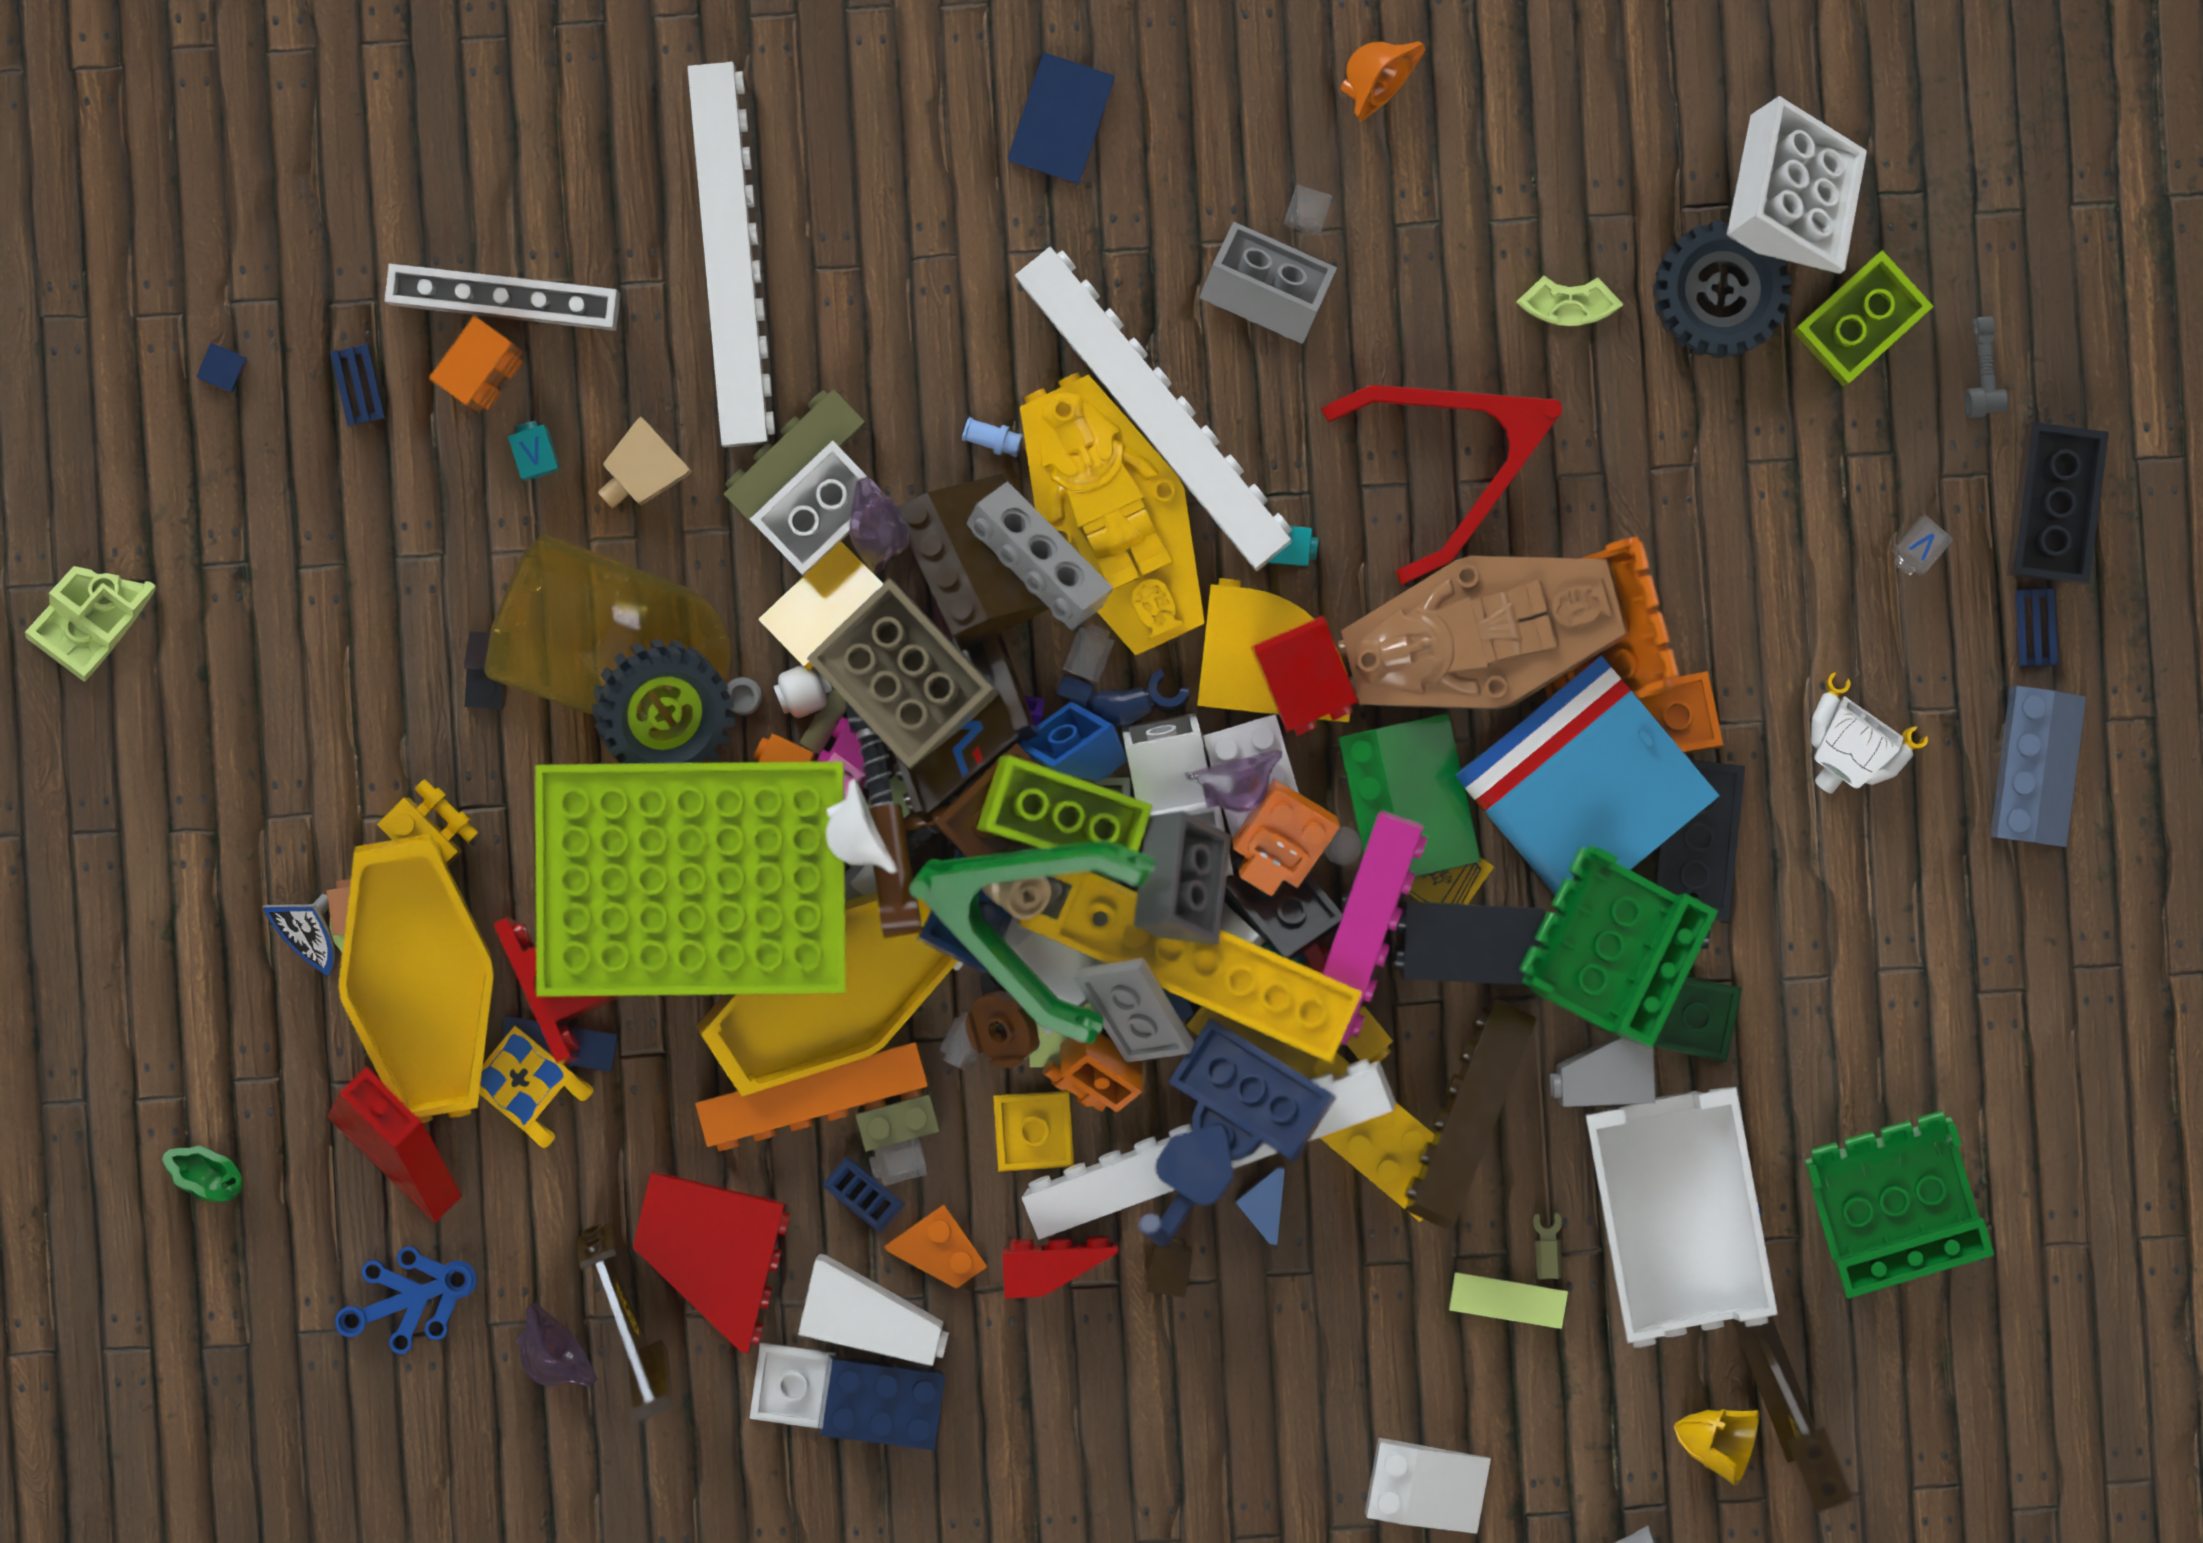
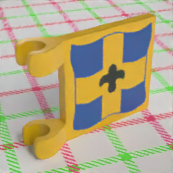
(524, 1079)

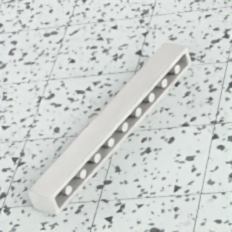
(728, 254)
(1153, 408)
(1132, 1177)

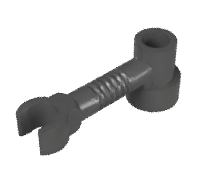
(1987, 397)

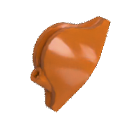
(1378, 73)

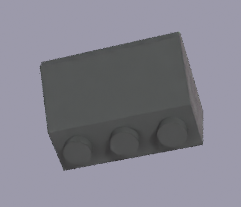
(1188, 879)

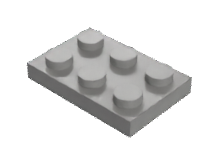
(1134, 1010)

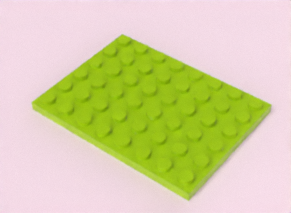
(688, 879)

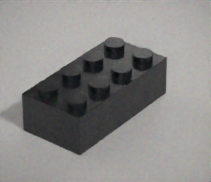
(2057, 503)

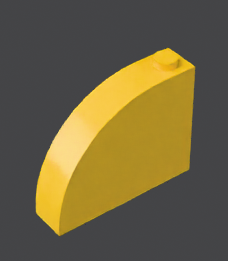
(1233, 625)

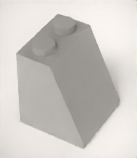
(1606, 1075)

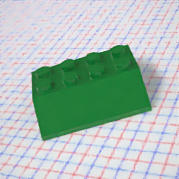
(1616, 947)
(1896, 1204)

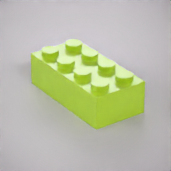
(1055, 809)

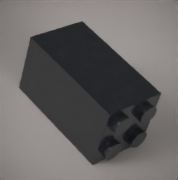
(1465, 941)

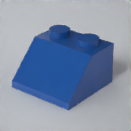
(1076, 744)

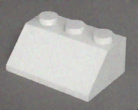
(812, 509)

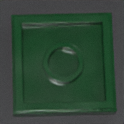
(1701, 1019)

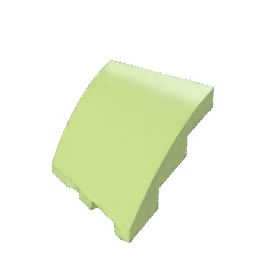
(87, 618)

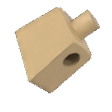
(641, 466)

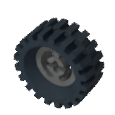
(1678, 284)

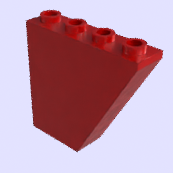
(395, 1143)
(713, 1250)

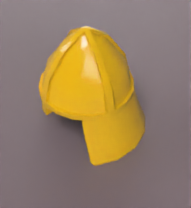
(1720, 1440)

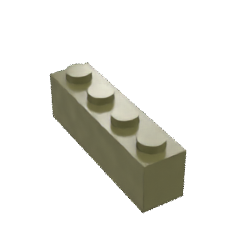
(801, 442)

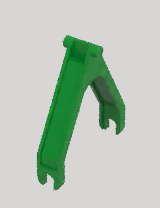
(953, 895)

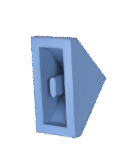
(1263, 1203)

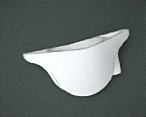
(854, 834)

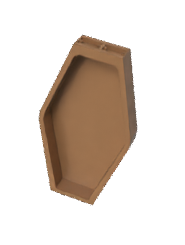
(1484, 632)

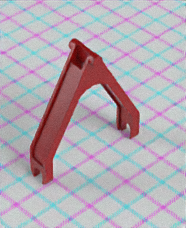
(1522, 418)

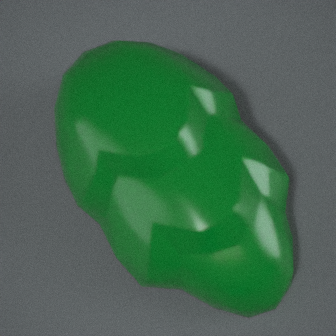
(203, 1173)

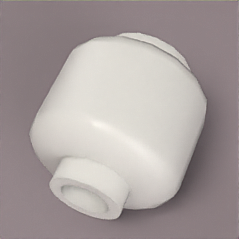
(802, 691)

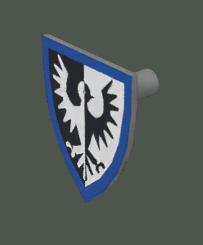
(305, 931)

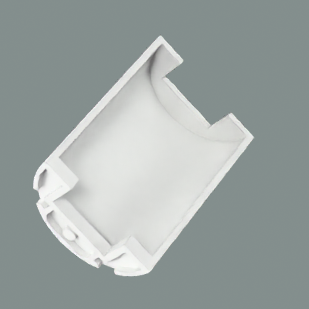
(1681, 1214)

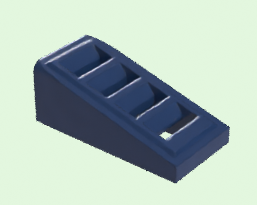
(861, 1174)

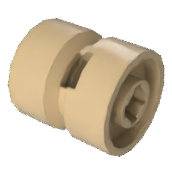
(1020, 897)

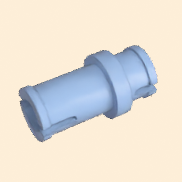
(993, 437)

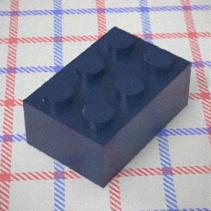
(881, 1402)

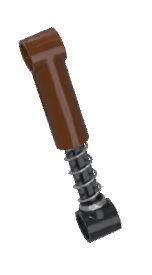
(896, 904)

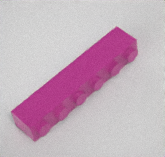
(1374, 908)

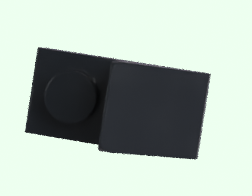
(481, 690)

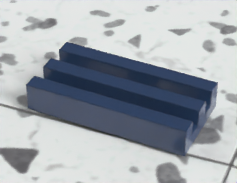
(350, 353)
(2035, 594)

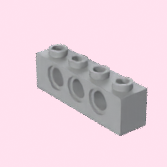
(1039, 555)

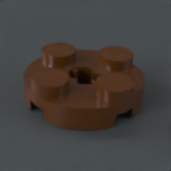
(984, 1036)

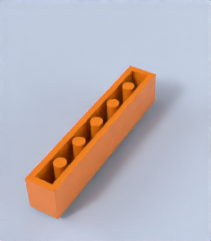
(823, 1093)

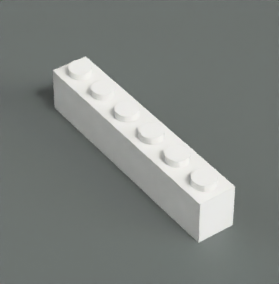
(502, 297)

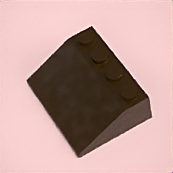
(964, 574)

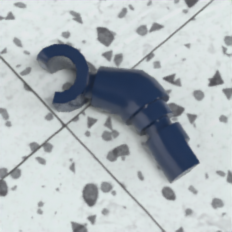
(1122, 707)

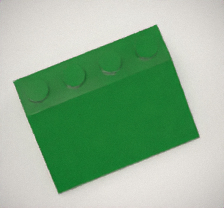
(1412, 775)

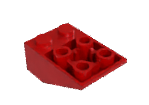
(1040, 1269)

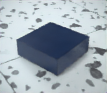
(221, 367)

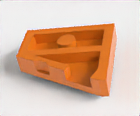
(939, 1248)

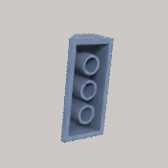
(2038, 766)

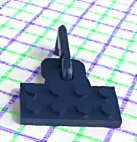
(1239, 1092)

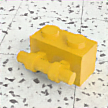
(412, 820)

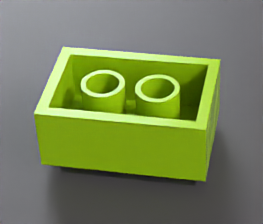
(1862, 318)

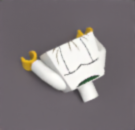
(1855, 743)

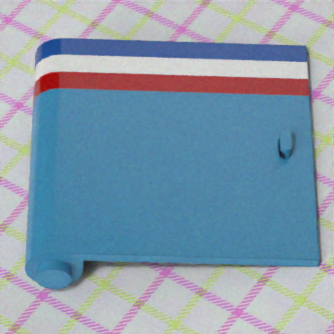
(1586, 778)

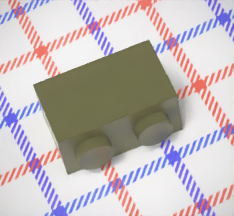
(898, 1122)

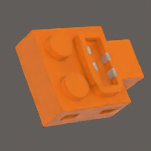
(1282, 838)

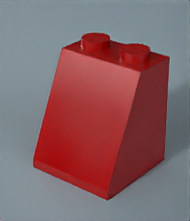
(1305, 676)

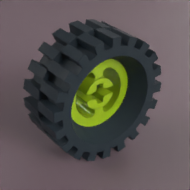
(693, 683)

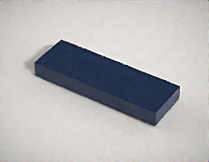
(596, 1048)

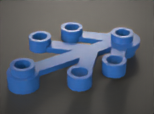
(412, 1296)

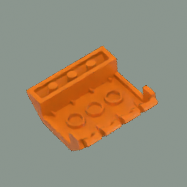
(1644, 655)

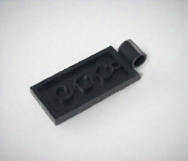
(1704, 850)

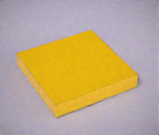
(1033, 1131)

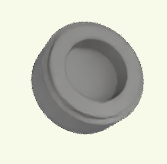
(745, 695)

